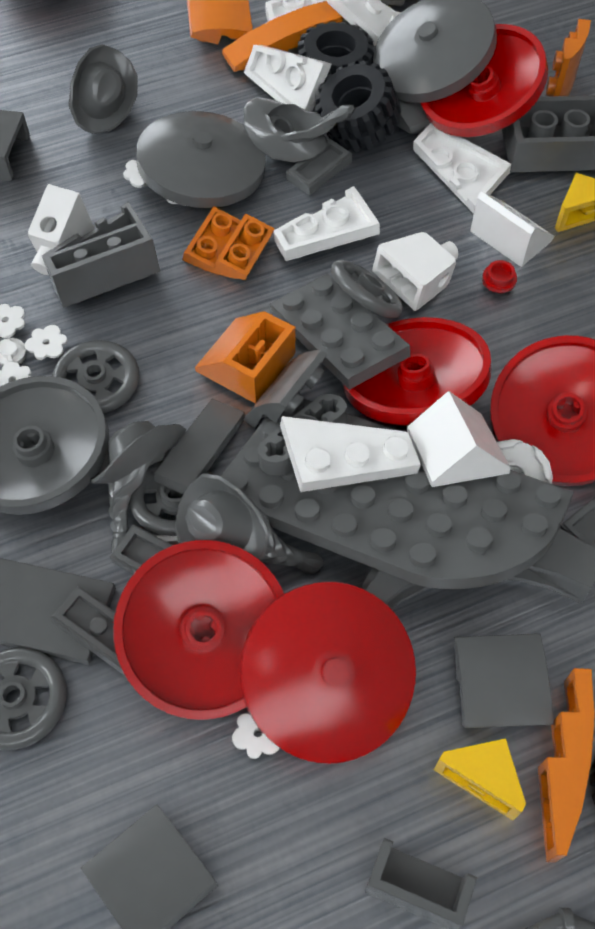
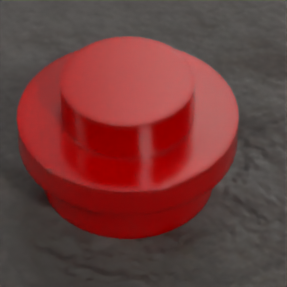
(499, 276)

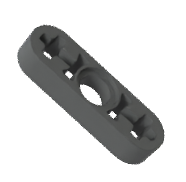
(335, 411)

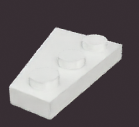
(461, 164)

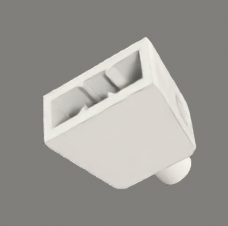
(56, 220)
(415, 267)

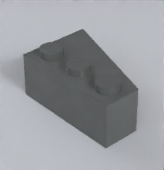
(102, 259)

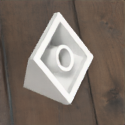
(508, 230)
(455, 443)

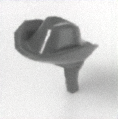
(102, 89)
(288, 130)
(127, 460)
(226, 514)

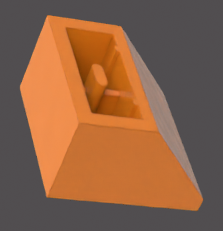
(250, 354)

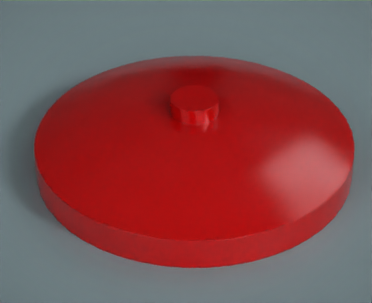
(501, 91)
(441, 360)
(550, 403)
(187, 623)
(327, 672)

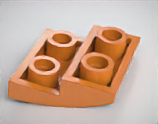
(218, 17)
(567, 61)
(228, 244)

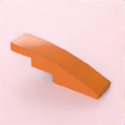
(279, 32)
(566, 774)

